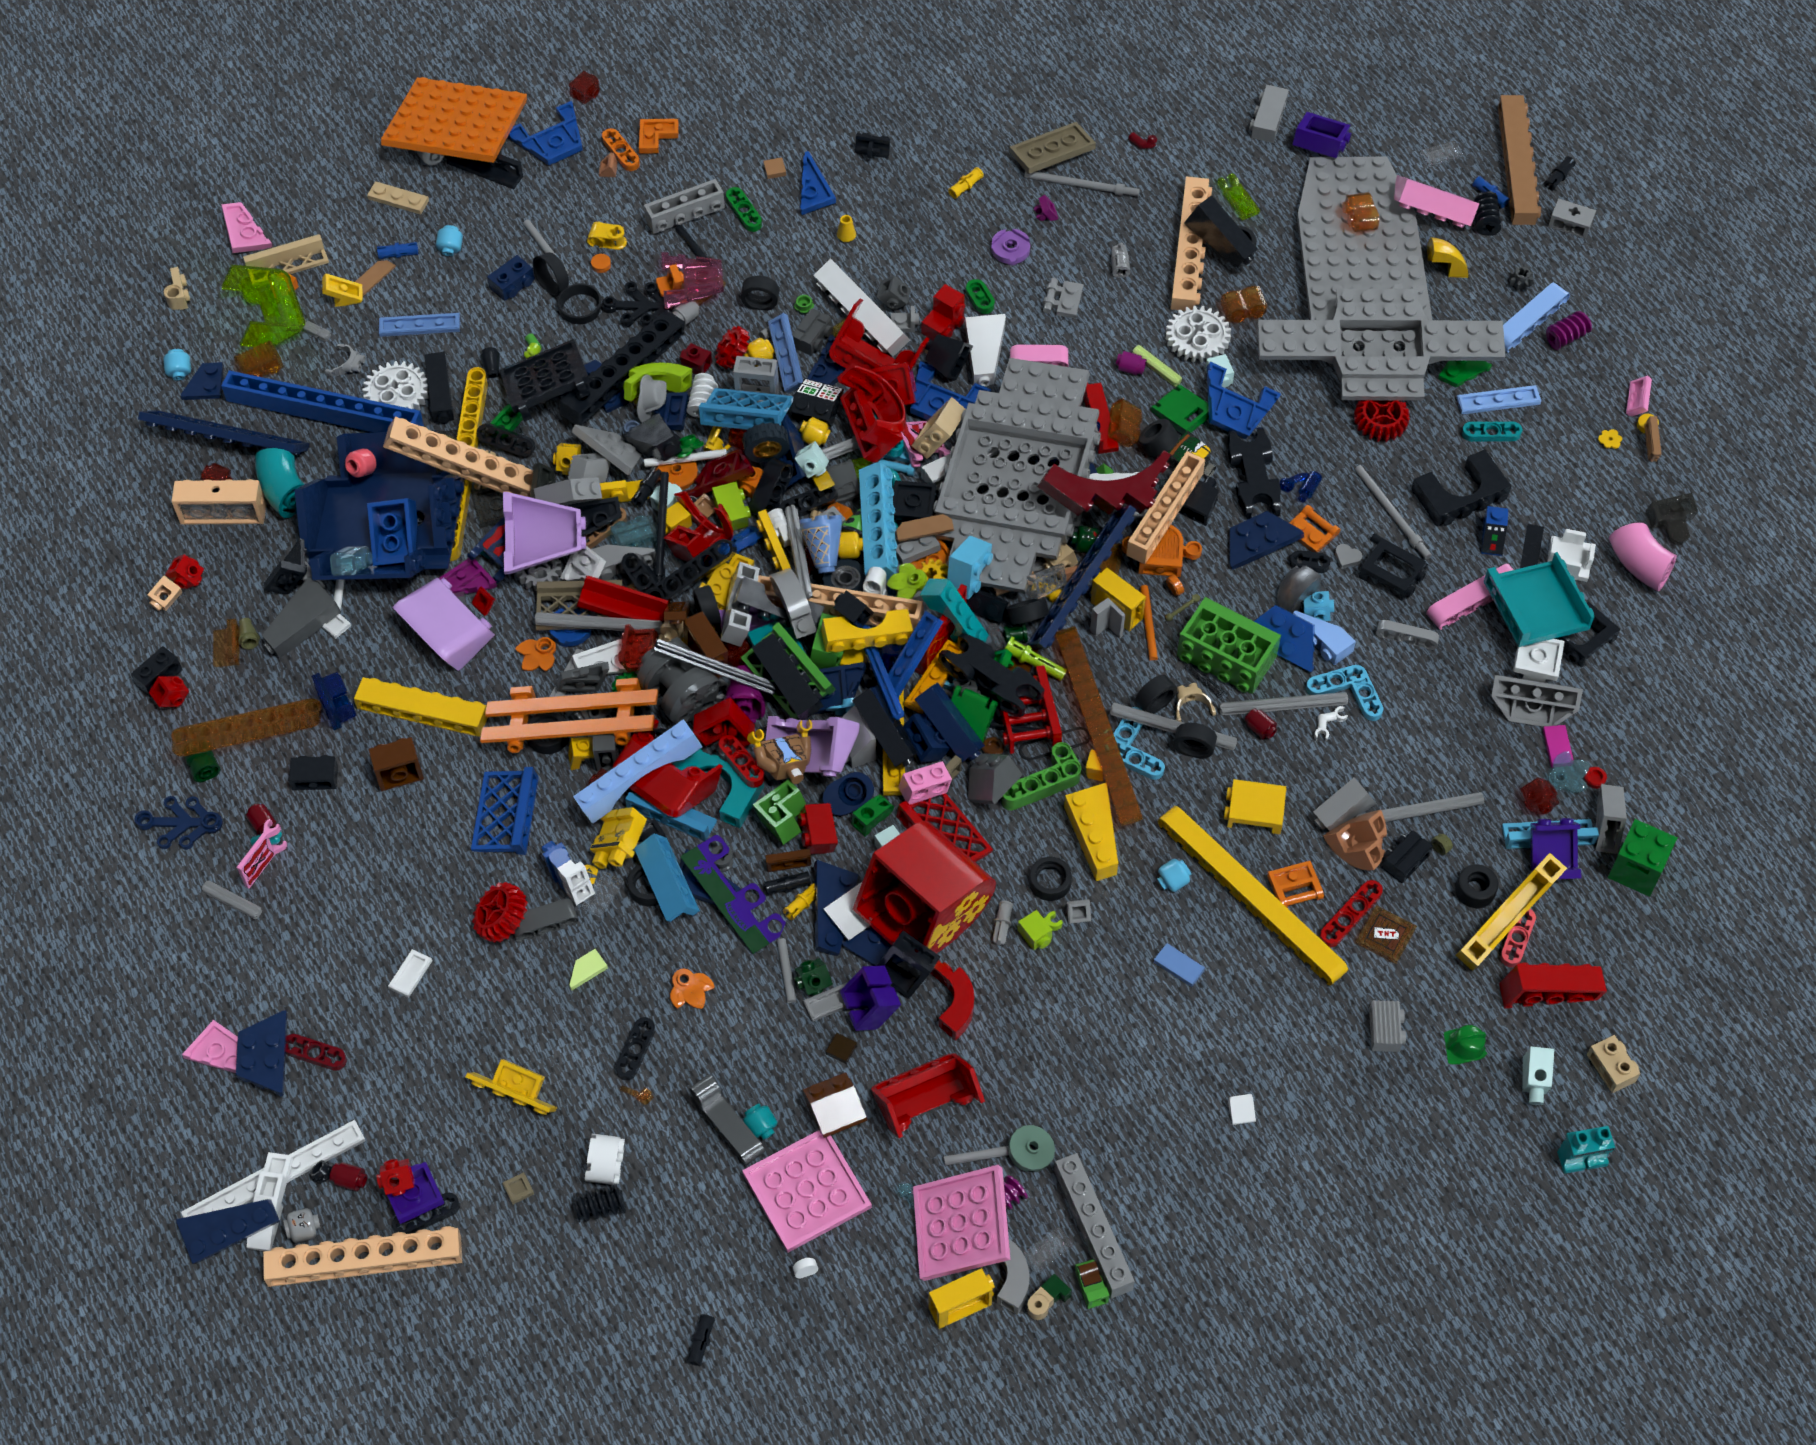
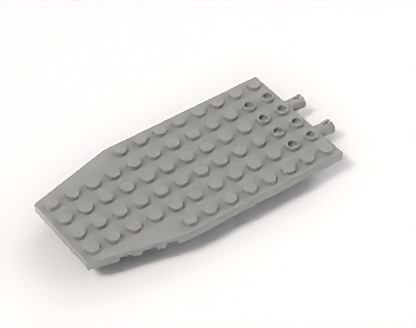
(1356, 260)

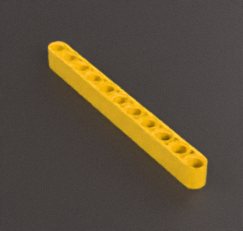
(470, 420)
(1253, 895)

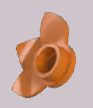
(535, 656)
(691, 992)

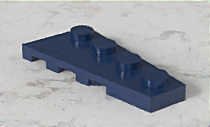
(830, 885)

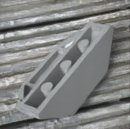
(1535, 701)

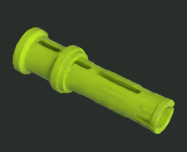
(1025, 654)

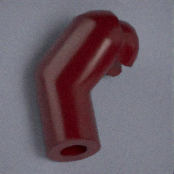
(1148, 143)

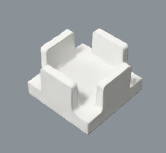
(1574, 552)
(1539, 660)

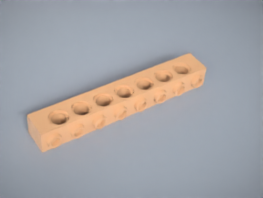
(1189, 249)
(501, 475)
(877, 603)
(276, 1259)

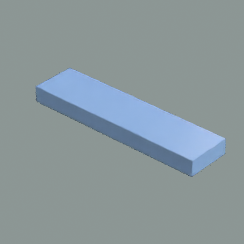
(1498, 399)

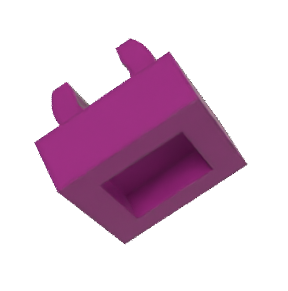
(1046, 208)

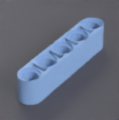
(1533, 314)

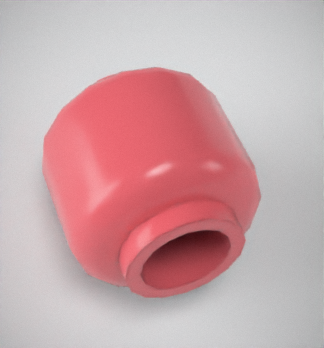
(360, 463)

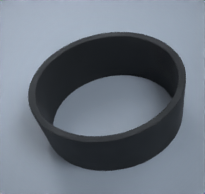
(543, 276)
(579, 289)

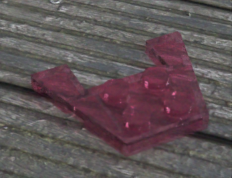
(701, 278)

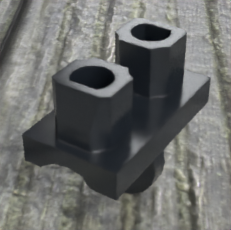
(872, 145)

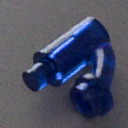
(1309, 486)

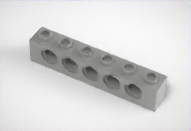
(1094, 1225)

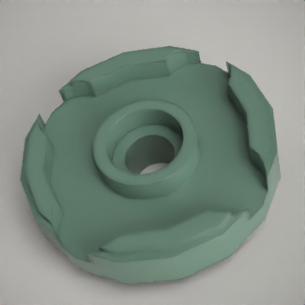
(1024, 1156)

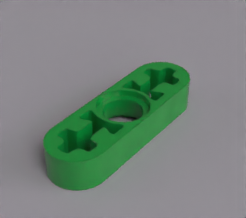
(742, 202)

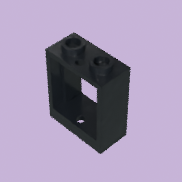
(923, 961)

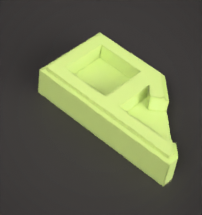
(587, 968)

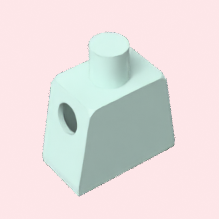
(1539, 1065)

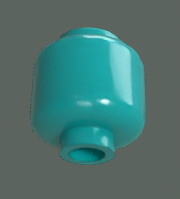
(760, 1121)

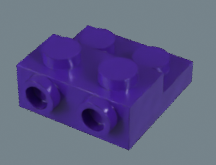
(419, 1199)

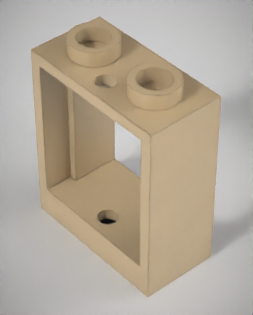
(939, 428)

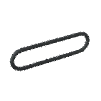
(1050, 753)

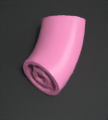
(1643, 554)

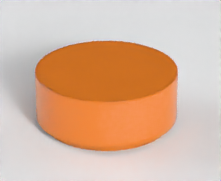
(601, 263)
(1175, 585)

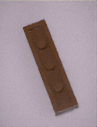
(677, 612)

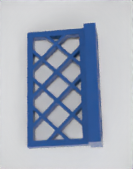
(523, 811)

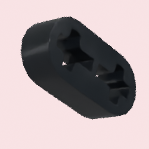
(1310, 560)

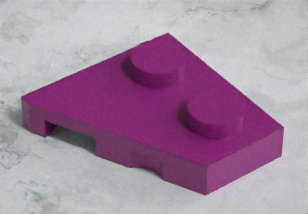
(469, 577)

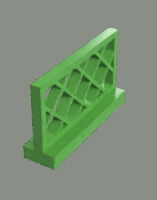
(806, 665)

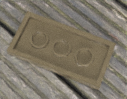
(1052, 147)

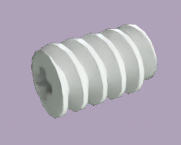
(701, 391)

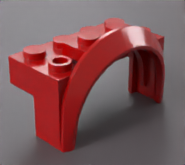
(873, 435)

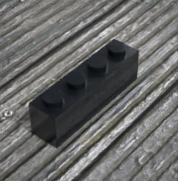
(788, 677)

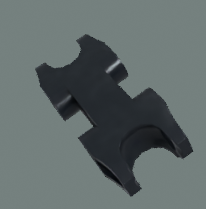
(1252, 459)
(1002, 684)

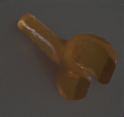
(643, 1096)

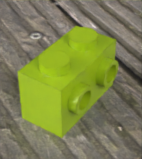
(732, 500)

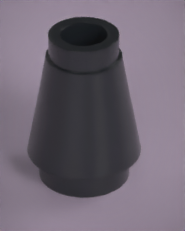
(491, 360)

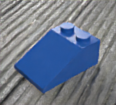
(392, 530)

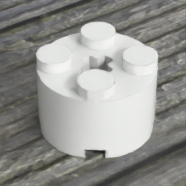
(604, 1159)

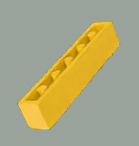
(421, 706)

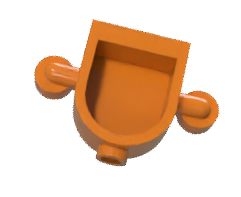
(1168, 554)

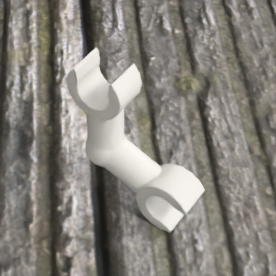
(1324, 718)

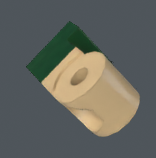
(1046, 1296)

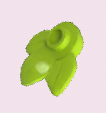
(905, 581)

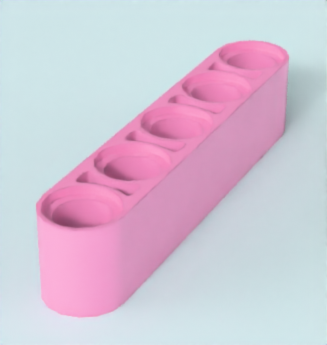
(1462, 601)

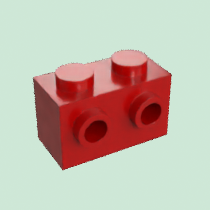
(818, 828)

